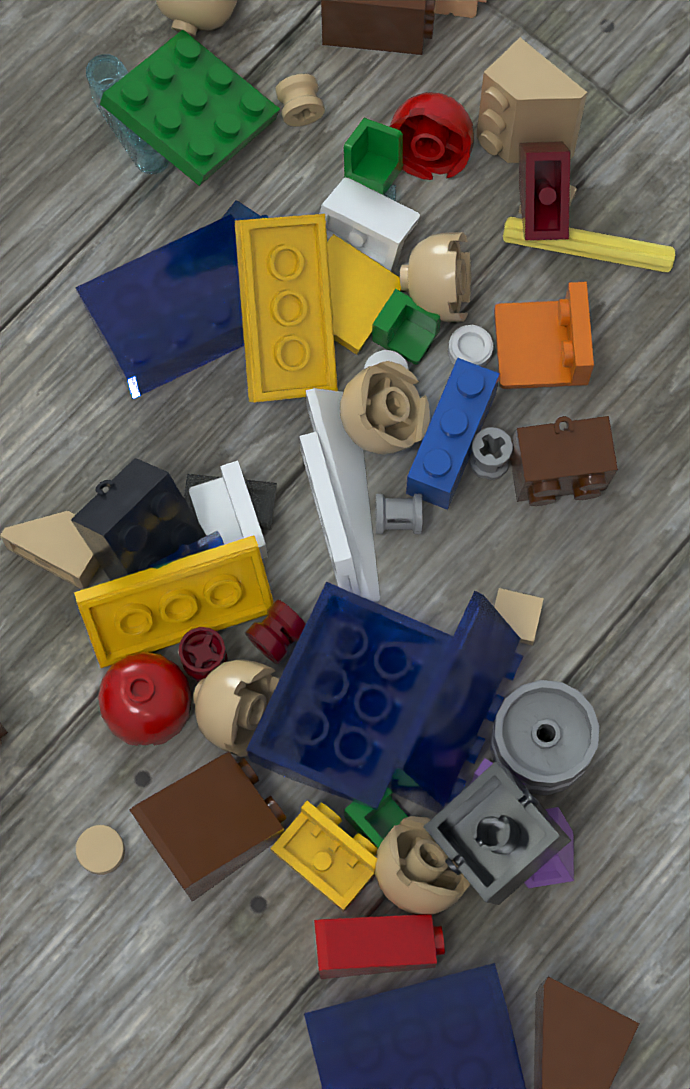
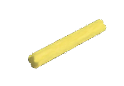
(598, 247)

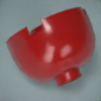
(435, 135)
(145, 699)

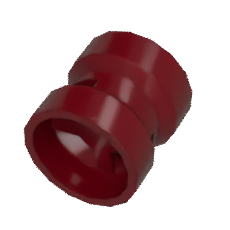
(276, 631)
(202, 645)

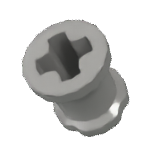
(495, 441)
(398, 514)

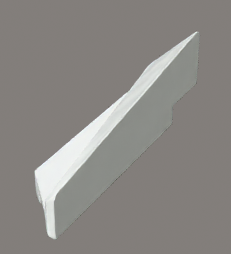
(340, 494)

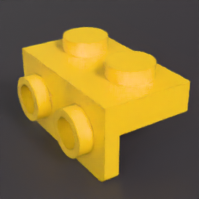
(327, 854)

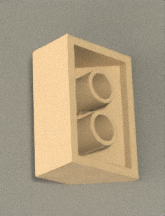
(527, 102)

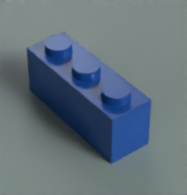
(451, 433)

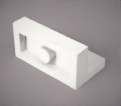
(368, 221)
(227, 507)

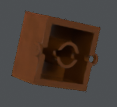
(563, 462)

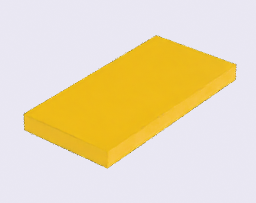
(286, 306)
(165, 603)

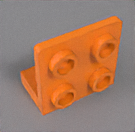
(545, 341)

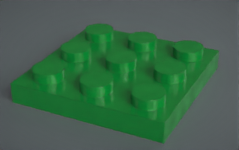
(190, 107)

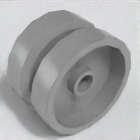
(548, 709)

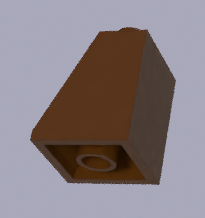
(378, 24)
(210, 823)
(577, 1039)

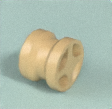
(300, 100)

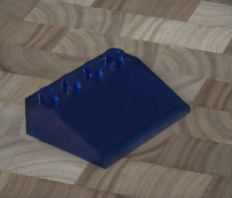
(170, 307)
(348, 697)
(456, 707)
(420, 1037)

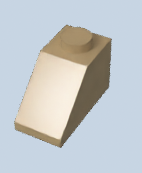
(54, 546)

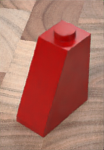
(377, 945)

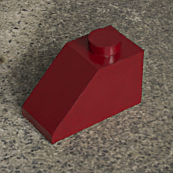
(544, 190)

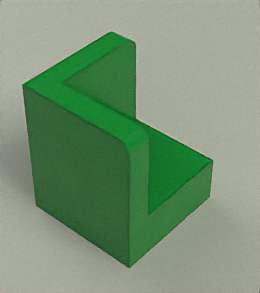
(374, 155)
(405, 327)
(375, 823)

